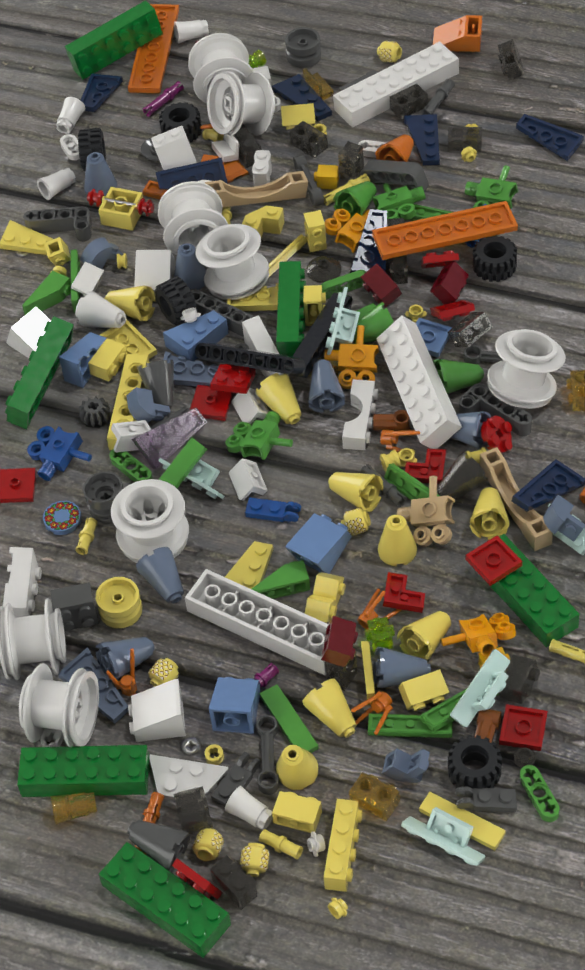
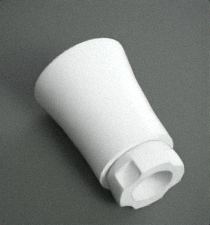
(190, 30)
(69, 115)
(55, 183)
(248, 809)

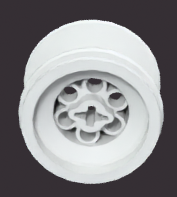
(217, 55)
(237, 103)
(189, 213)
(232, 261)
(524, 373)
(149, 517)
(31, 639)
(59, 705)

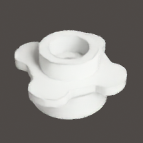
(190, 315)
(316, 843)

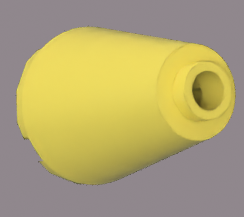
(134, 301)
(280, 397)
(357, 488)
(489, 515)
(397, 542)
(424, 635)
(331, 708)
(296, 768)

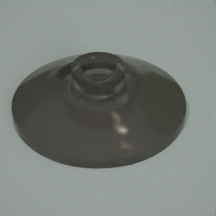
(323, 269)

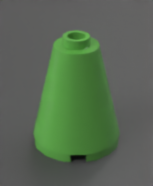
(355, 198)
(375, 323)
(457, 374)

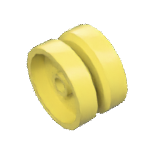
(119, 602)

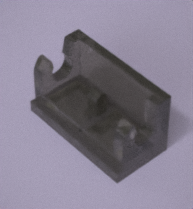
(464, 137)

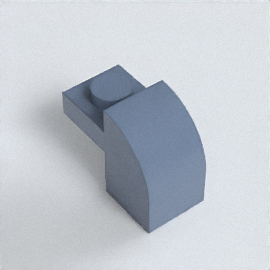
(99, 251)
(143, 408)
(559, 519)
(406, 767)

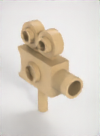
(428, 513)

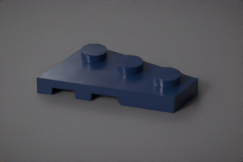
(98, 90)

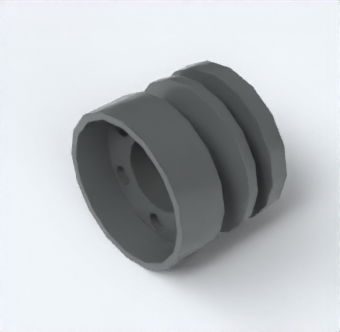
(99, 494)

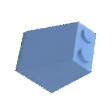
(319, 543)
(234, 705)

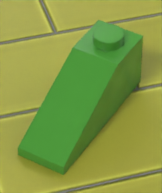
(49, 293)
(285, 581)

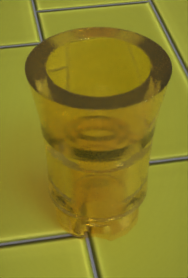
(72, 806)

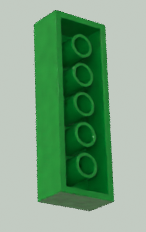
(114, 40)
(290, 307)
(39, 372)
(536, 600)
(84, 769)
(165, 899)

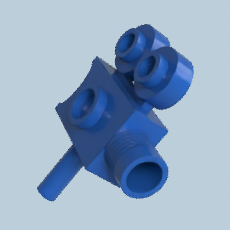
(55, 450)

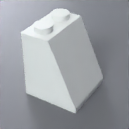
(173, 148)
(153, 267)
(26, 332)
(157, 713)

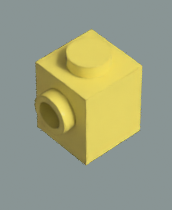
(57, 251)

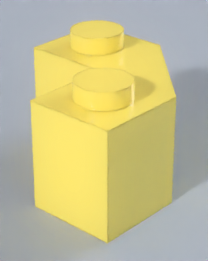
(266, 219)
(325, 596)

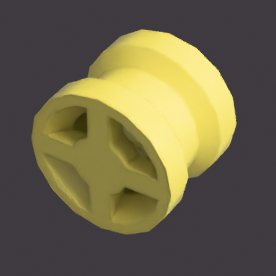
(387, 459)

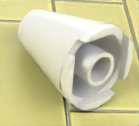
(98, 312)

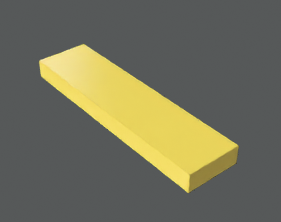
(483, 831)

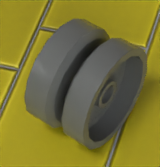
(303, 47)

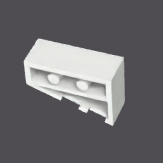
(22, 581)

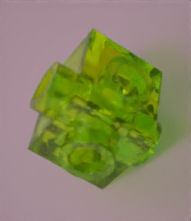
(380, 633)

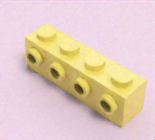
(341, 845)

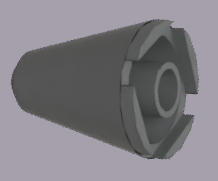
(160, 379)
(159, 842)

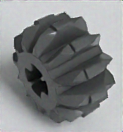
(94, 411)

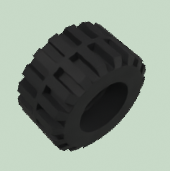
(181, 115)
(88, 142)
(494, 258)
(174, 298)
(479, 750)

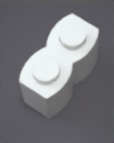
(262, 167)

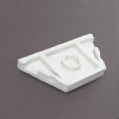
(178, 775)

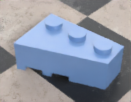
(75, 360)

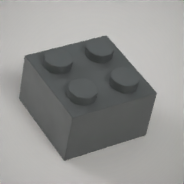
(76, 606)

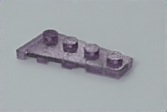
(169, 436)

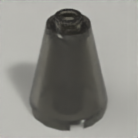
(461, 478)

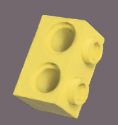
(315, 231)

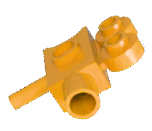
(352, 227)
(354, 359)
(483, 634)

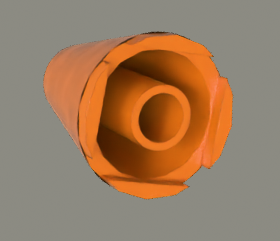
(396, 149)

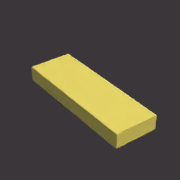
(367, 666)

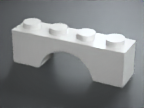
(356, 431)

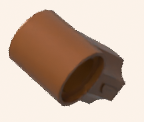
(397, 421)
(488, 723)

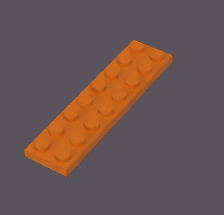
(153, 56)
(444, 230)

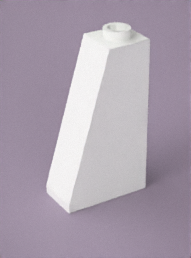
(258, 339)

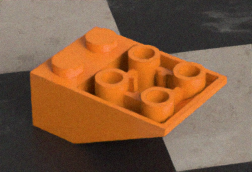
(460, 34)

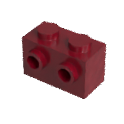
(449, 283)
(380, 285)
(339, 641)

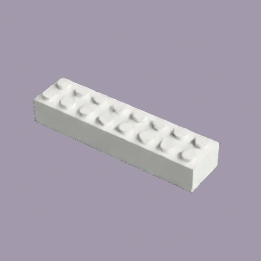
(373, 94)
(418, 383)
(258, 619)

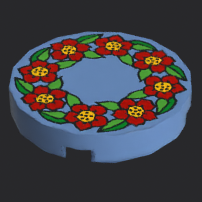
(62, 517)

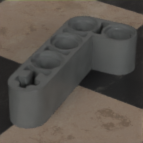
(396, 172)
(61, 220)
(480, 398)

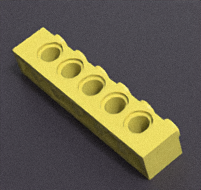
(129, 380)

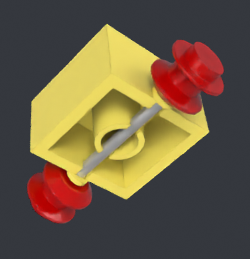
(120, 207)

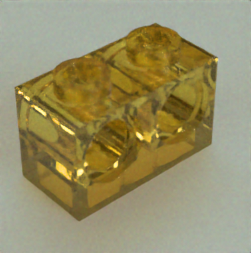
(576, 385)
(371, 799)

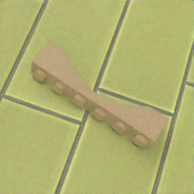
(289, 186)
(500, 478)

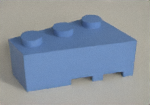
(185, 337)

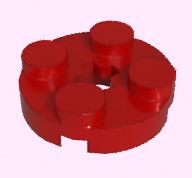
(497, 433)

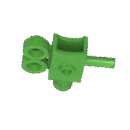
(492, 190)
(399, 202)
(258, 438)

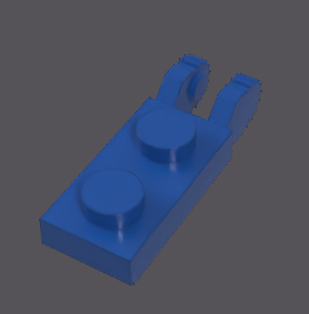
(272, 510)

